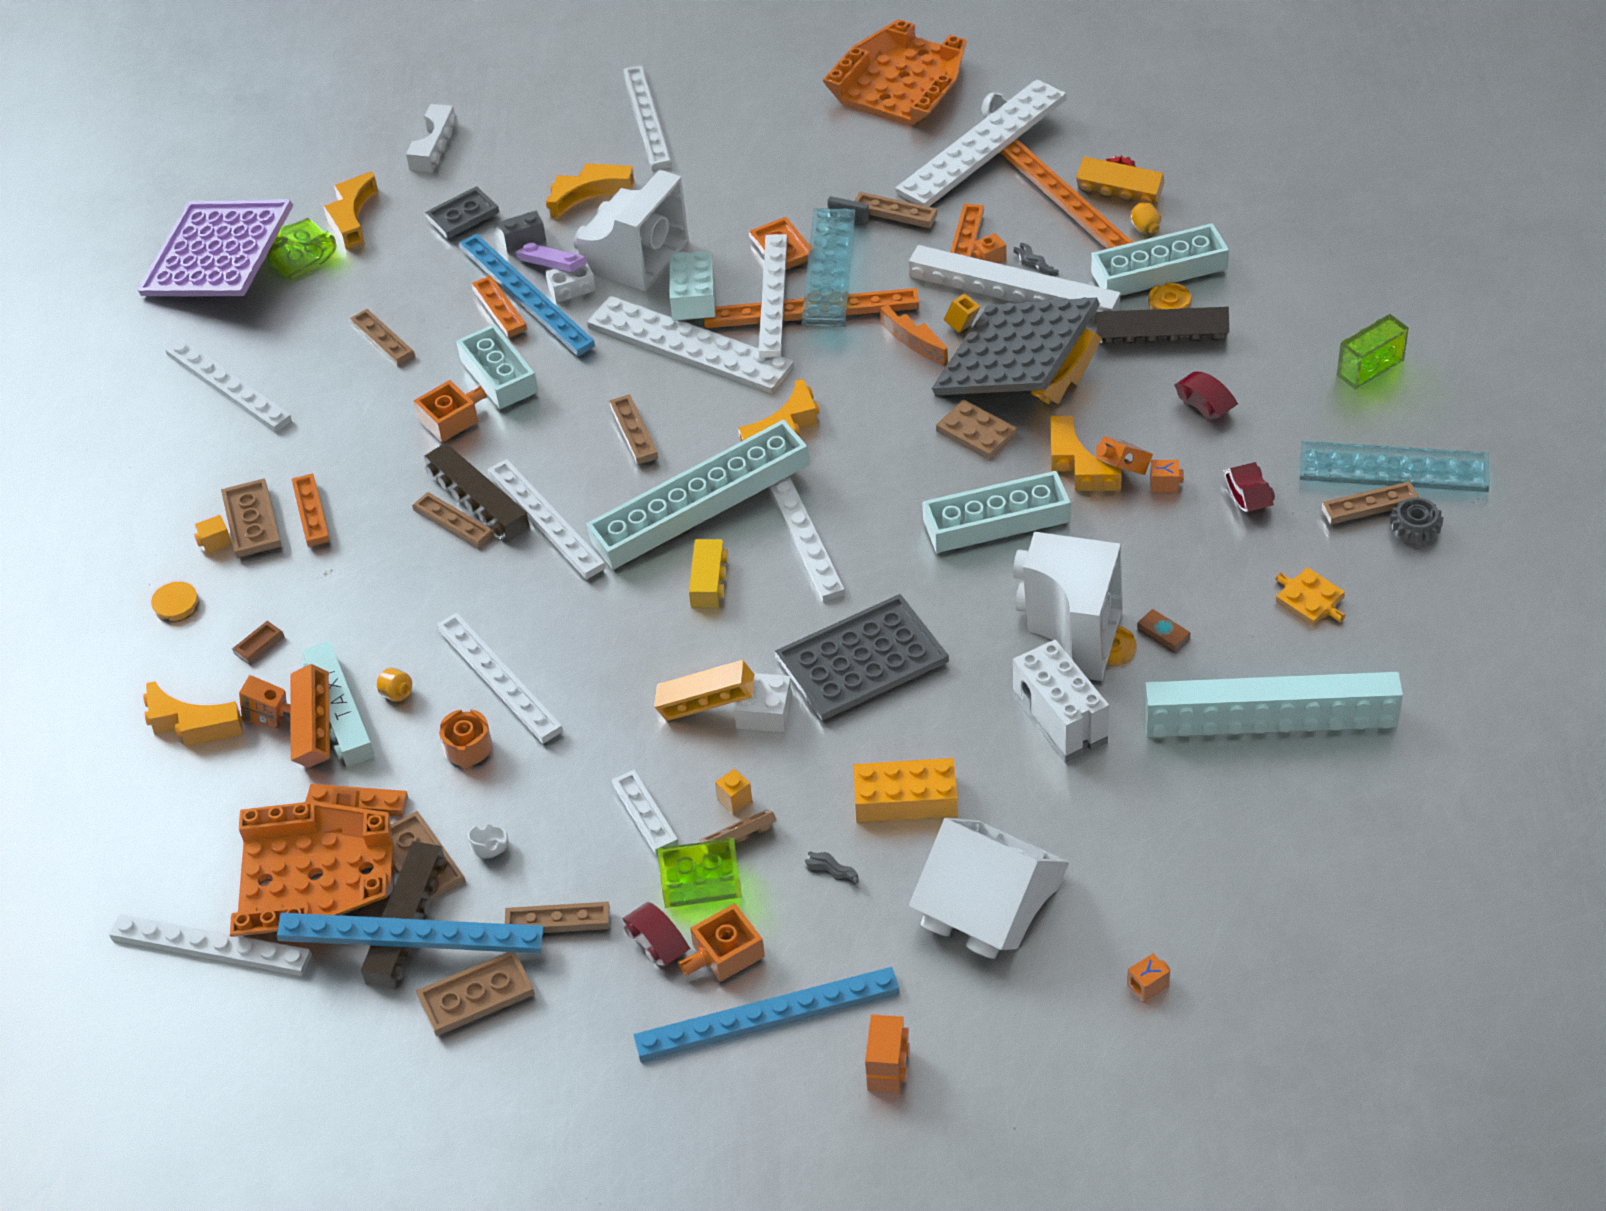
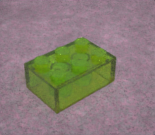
(1372, 351)
(699, 872)

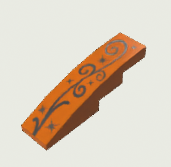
(917, 338)

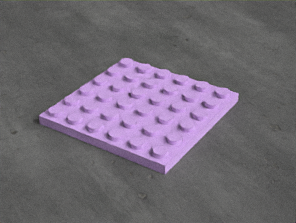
(215, 248)

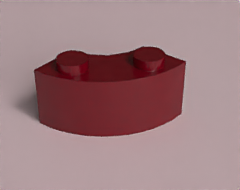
(1205, 394)
(1249, 487)
(655, 933)

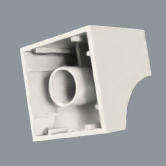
(636, 232)
(1072, 595)
(984, 885)

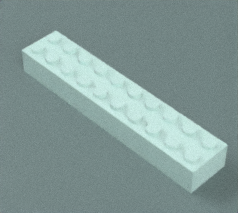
(698, 494)
(1272, 704)

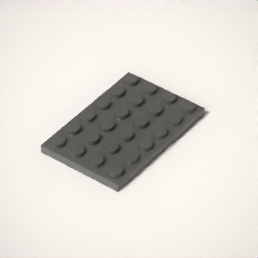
(861, 656)

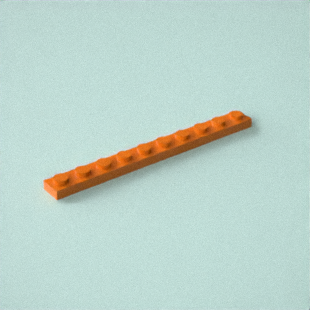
(1064, 195)
(857, 304)

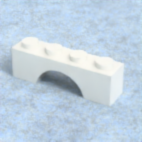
(425, 153)

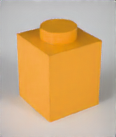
(961, 313)
(212, 534)
(733, 791)

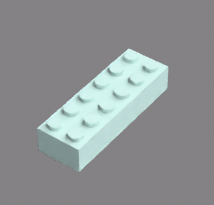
(1160, 260)
(996, 511)

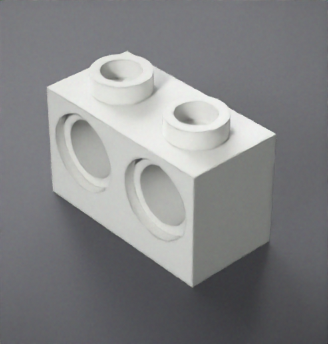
(568, 285)

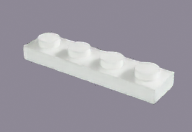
(644, 811)

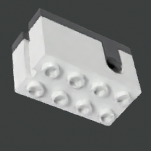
(1060, 700)

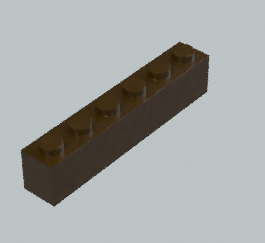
(1162, 323)
(476, 492)
(408, 900)

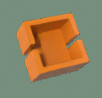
(886, 1053)

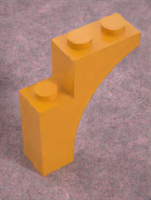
(592, 182)
(344, 213)
(1071, 369)
(797, 412)
(1070, 455)
(191, 721)

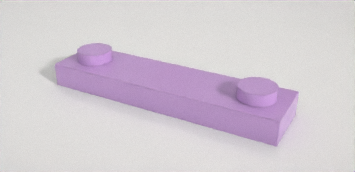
(551, 257)

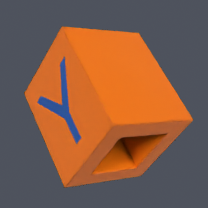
(1165, 476)
(1148, 977)

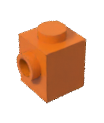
(990, 249)

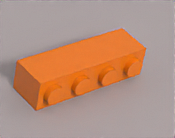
(309, 715)

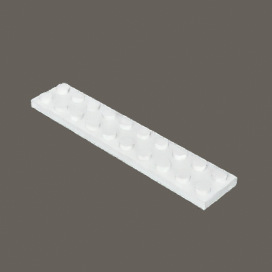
(981, 143)
(690, 344)

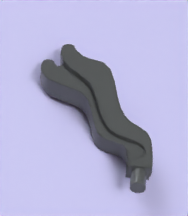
(1028, 258)
(826, 861)

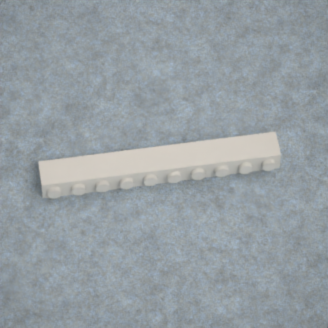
(1002, 280)

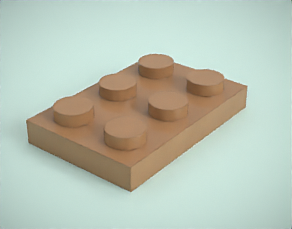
(976, 429)

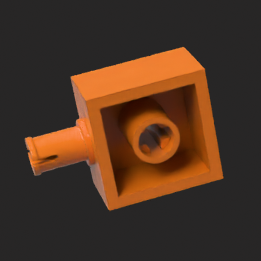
(448, 409)
(724, 944)

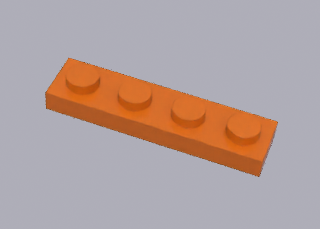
(967, 229)
(499, 306)
(310, 510)
(370, 798)

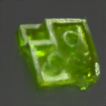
(300, 248)

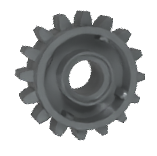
(1416, 520)

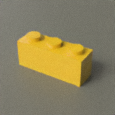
(707, 573)

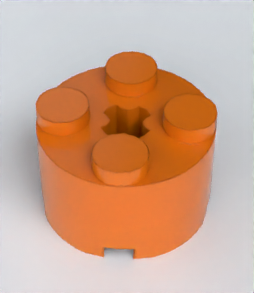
(465, 737)

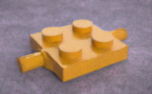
(1310, 596)

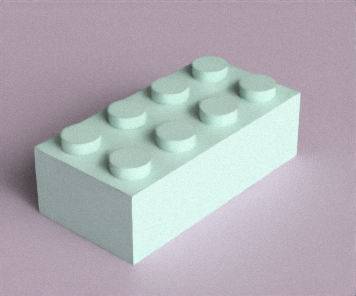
(692, 285)
(497, 366)

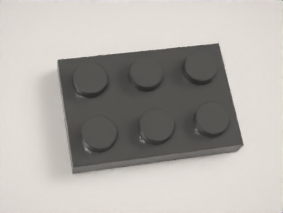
(462, 212)

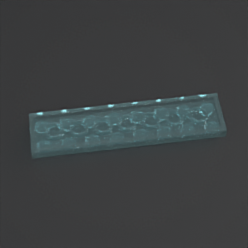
(828, 267)
(1394, 466)

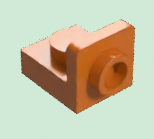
(345, 797)

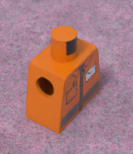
(1114, 452)
(263, 702)

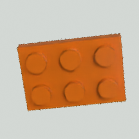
(796, 245)

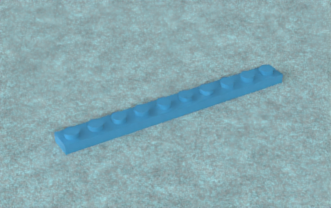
(527, 295)
(410, 933)
(766, 1014)

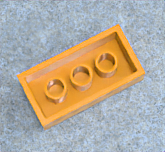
(905, 790)

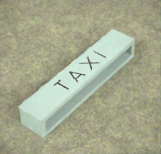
(343, 715)

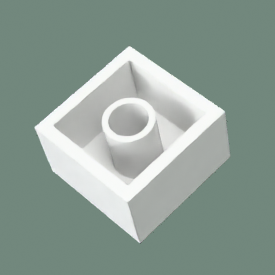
(768, 706)

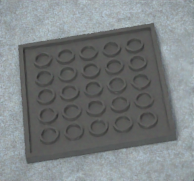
(1016, 346)

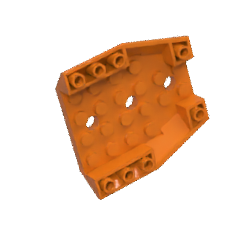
(897, 69)
(304, 840)

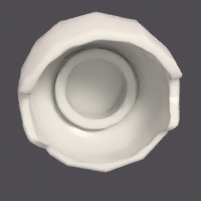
(991, 103)
(488, 841)

